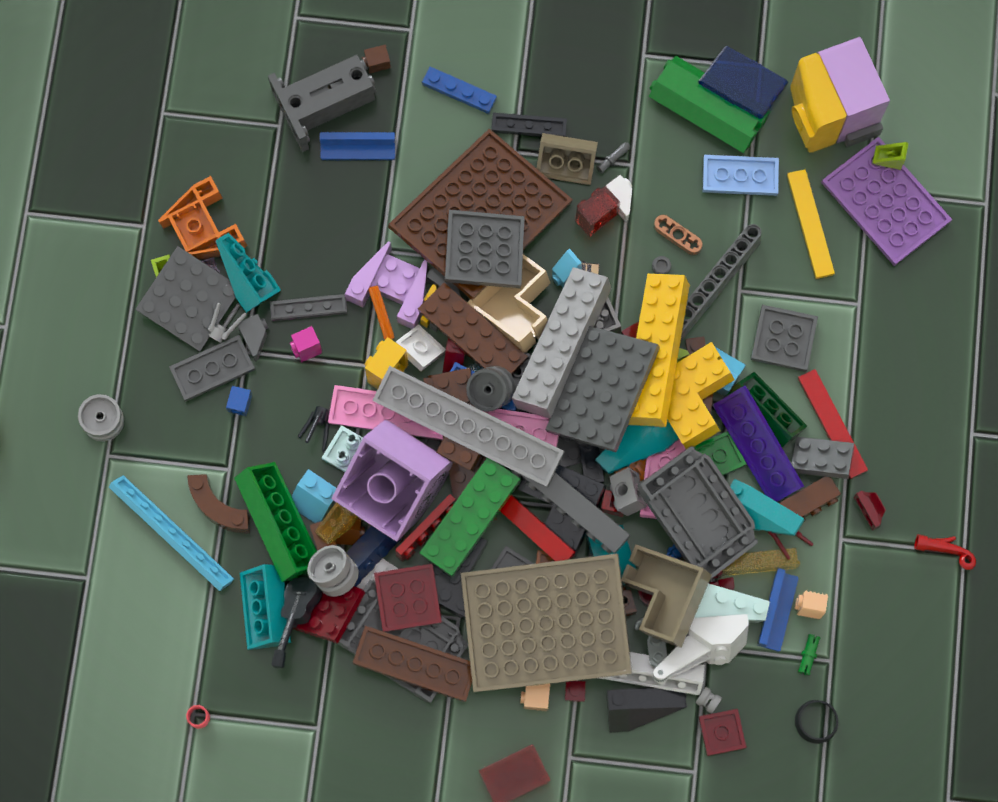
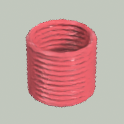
(189, 712)

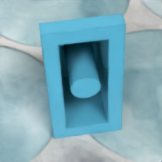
(563, 267)

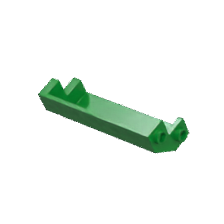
(681, 92)

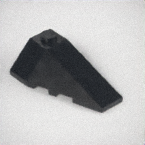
(638, 707)

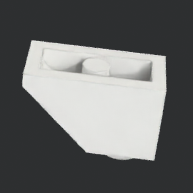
(622, 190)

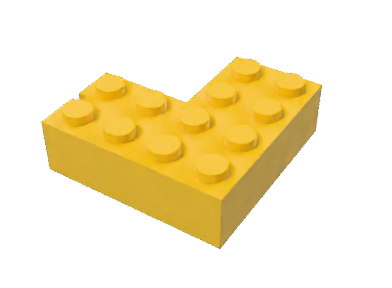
(694, 380)

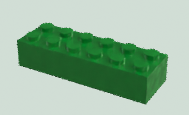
(470, 517)
(277, 519)

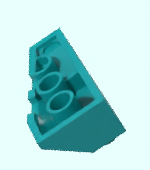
(766, 512)

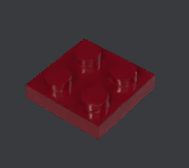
(722, 732)

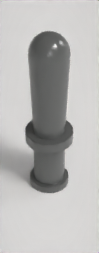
(609, 160)

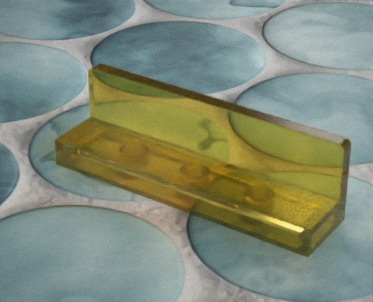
(762, 562)

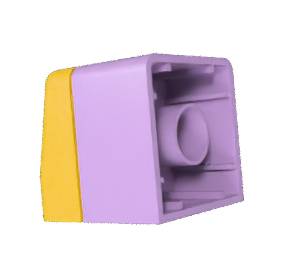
(836, 94)

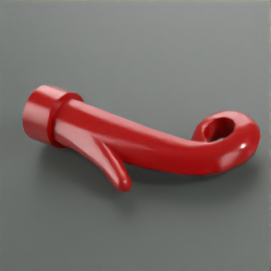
(943, 545)

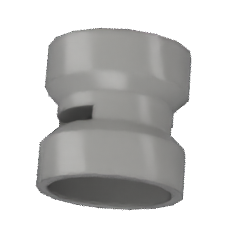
(704, 698)

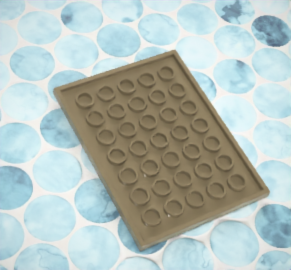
(546, 623)

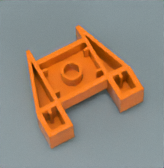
(194, 222)

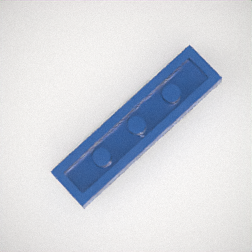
(459, 90)

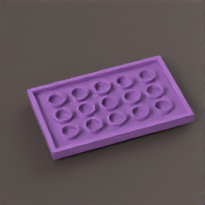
(886, 203)

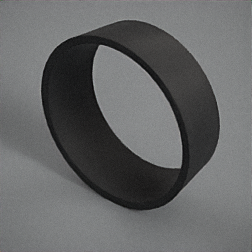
(803, 734)

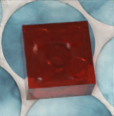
(597, 210)

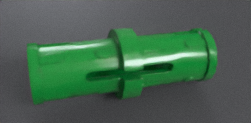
(809, 654)

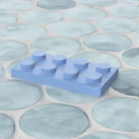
(740, 175)

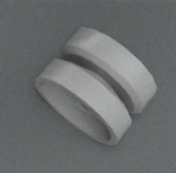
(110, 412)
(333, 570)

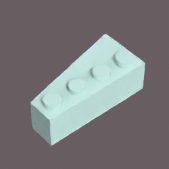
(725, 602)

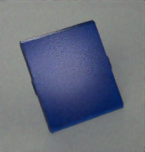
(743, 82)

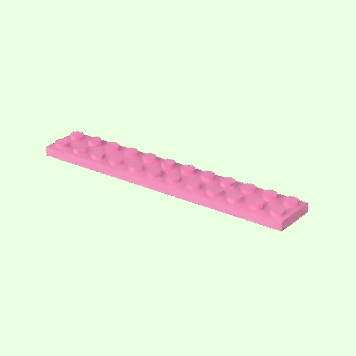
(356, 409)

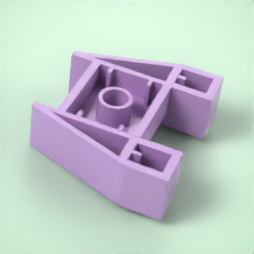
(395, 280)

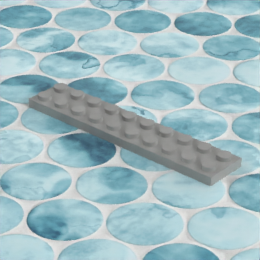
(468, 426)

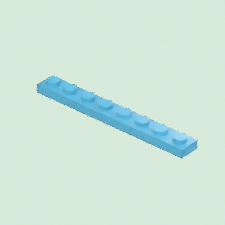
(171, 533)

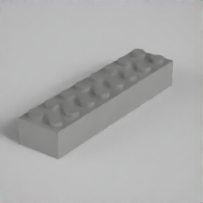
(560, 342)

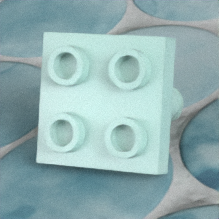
(342, 448)

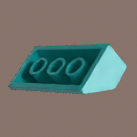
(262, 606)

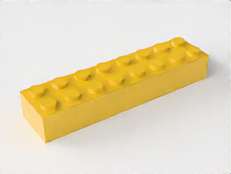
(661, 324)

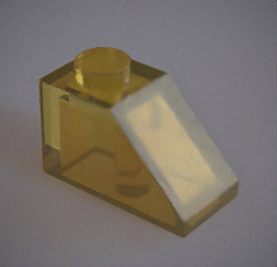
(336, 523)

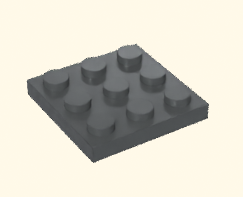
(784, 338)

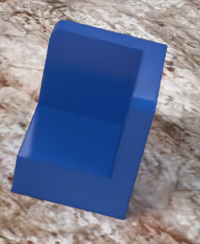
(239, 401)

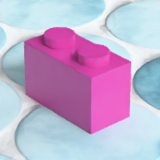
(305, 344)

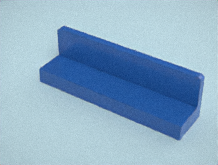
(357, 145)
(778, 612)

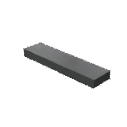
(308, 307)

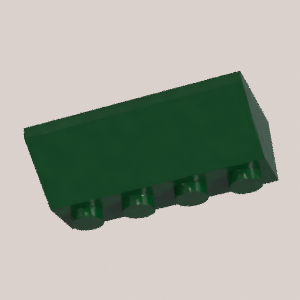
(779, 416)

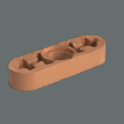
(677, 227)

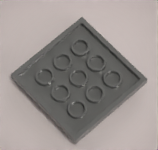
(484, 249)
(186, 298)

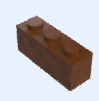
(813, 498)

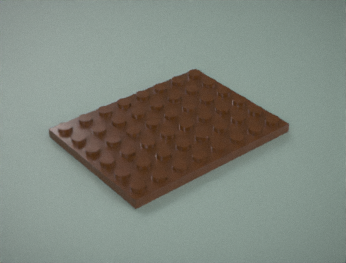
(483, 180)

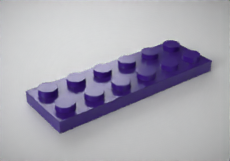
(758, 444)

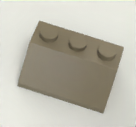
(567, 158)

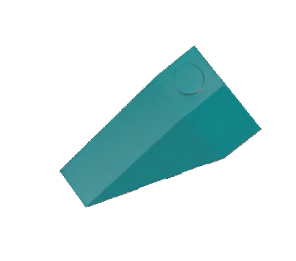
(247, 279)
(637, 445)

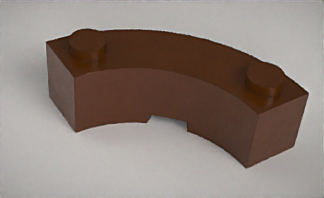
(217, 512)

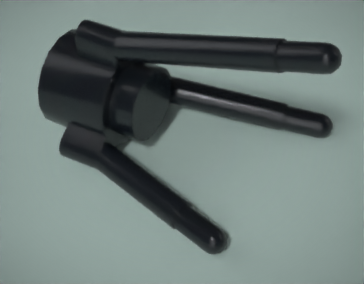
(318, 417)

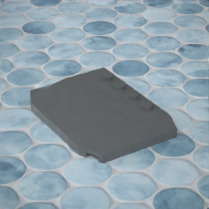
(699, 511)
(439, 636)

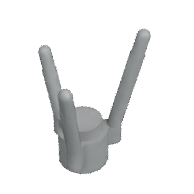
(219, 331)

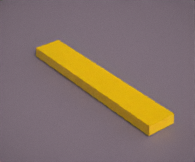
(810, 224)

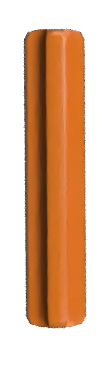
(381, 312)

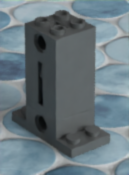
(323, 96)

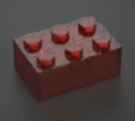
(514, 775)

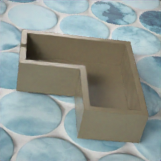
(675, 590)

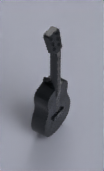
(300, 599)

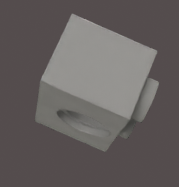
(627, 482)

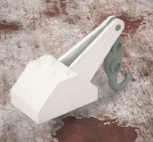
(708, 640)

